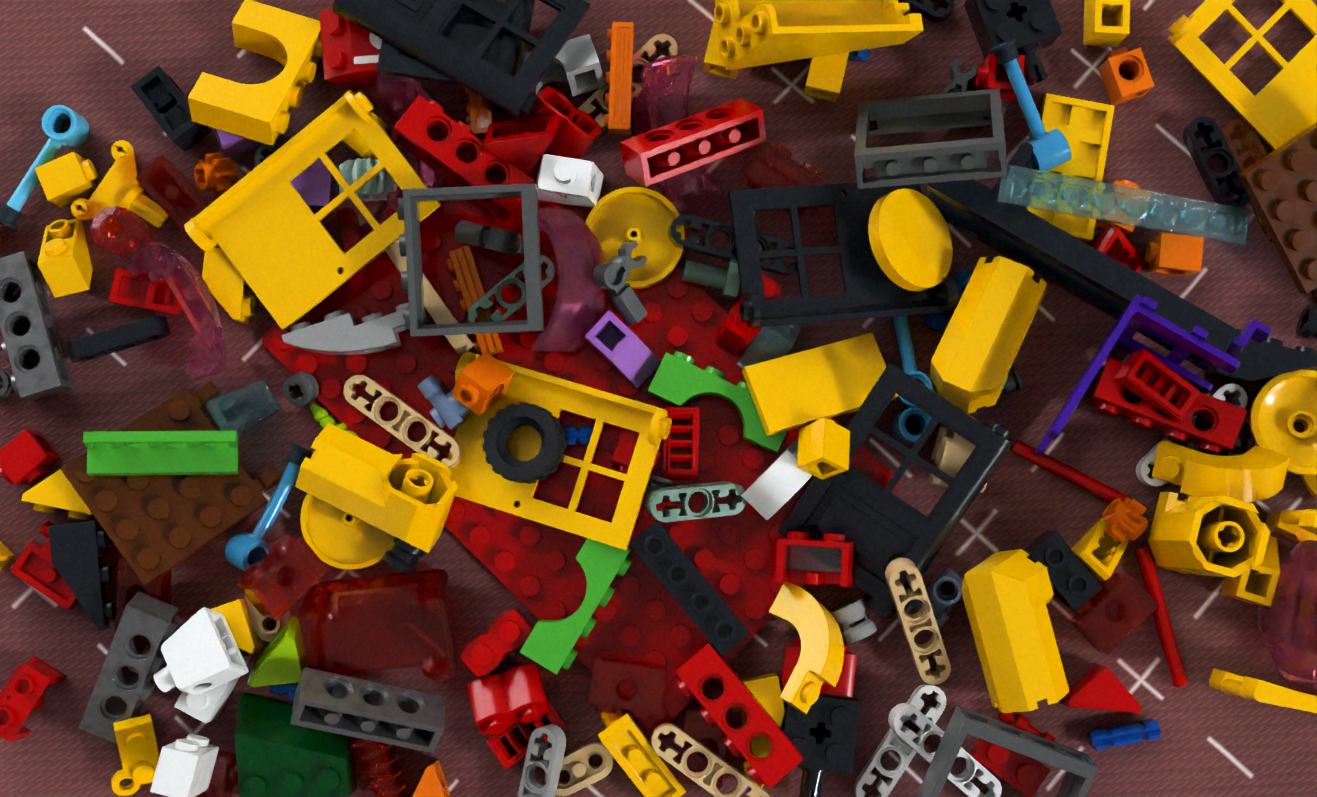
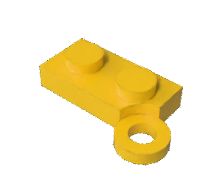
(137, 753)

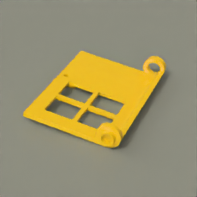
(1288, 100)
(277, 236)
(482, 485)

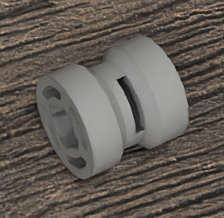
(850, 613)

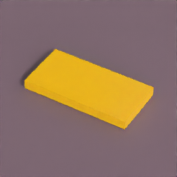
(814, 383)

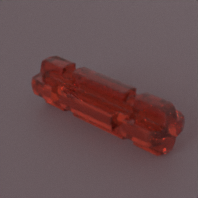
(349, 231)

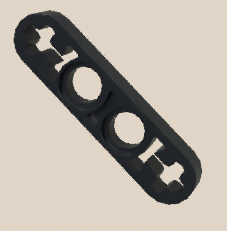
(728, 254)

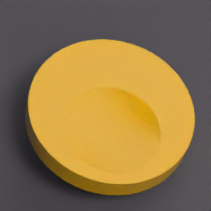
(640, 217)
(910, 240)
(340, 537)

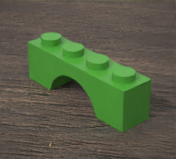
(680, 381)
(553, 640)

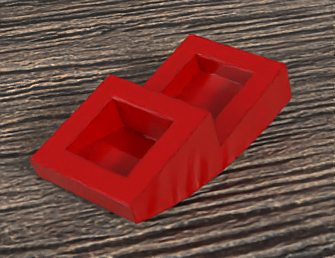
(143, 293)

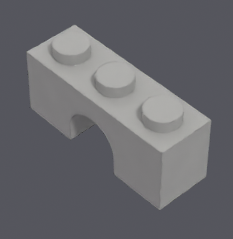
(575, 66)

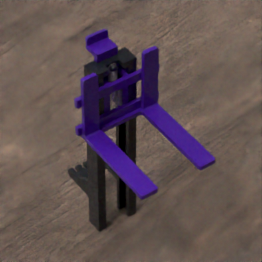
(1099, 281)

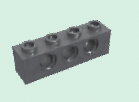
(52, 372)
(141, 617)
(368, 710)

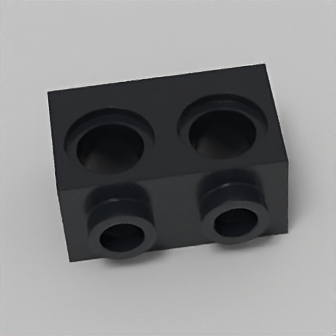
(169, 108)
(1068, 575)

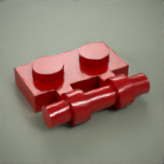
(37, 570)
(1014, 768)

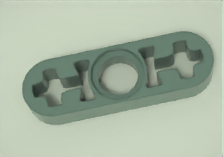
(484, 303)
(682, 494)

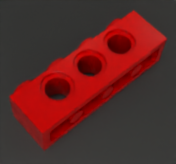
(693, 141)
(441, 155)
(1222, 417)
(783, 754)

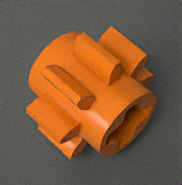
(216, 174)
(1125, 519)

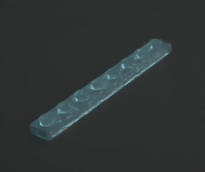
(1123, 205)

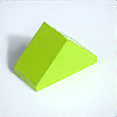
(282, 658)

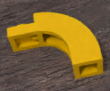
(1245, 477)
(821, 645)

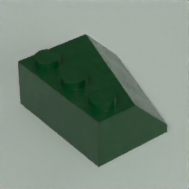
(289, 758)

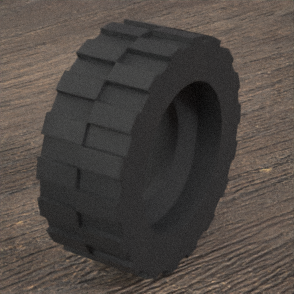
(505, 423)

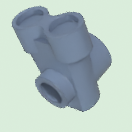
(446, 408)
(941, 602)

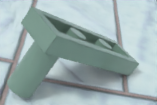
(714, 277)

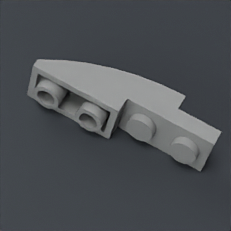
(344, 336)

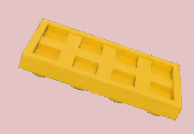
(1088, 134)

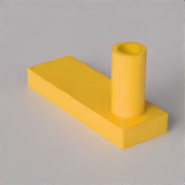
(637, 757)

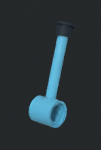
(51, 125)

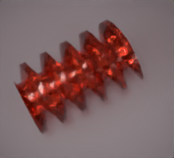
(121, 231)
(379, 769)

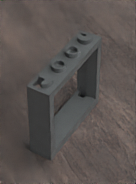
(934, 160)
(411, 248)
(1078, 765)

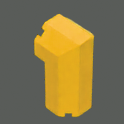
(985, 333)
(380, 488)
(1207, 535)
(1014, 631)

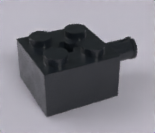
(1030, 23)
(832, 749)

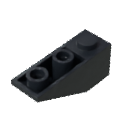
(1265, 361)
(79, 560)

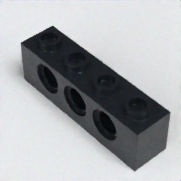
(689, 588)

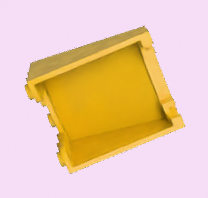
(793, 30)

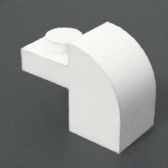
(777, 483)

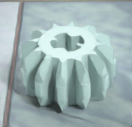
(376, 188)

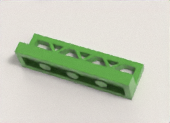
(161, 453)

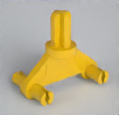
(121, 190)

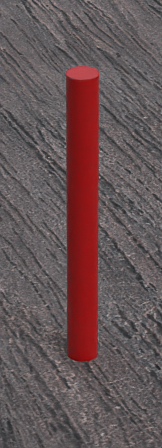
(1067, 472)
(1162, 617)

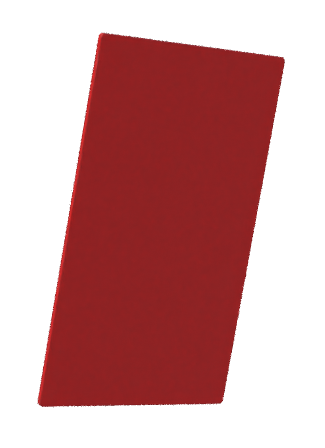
(538, 560)

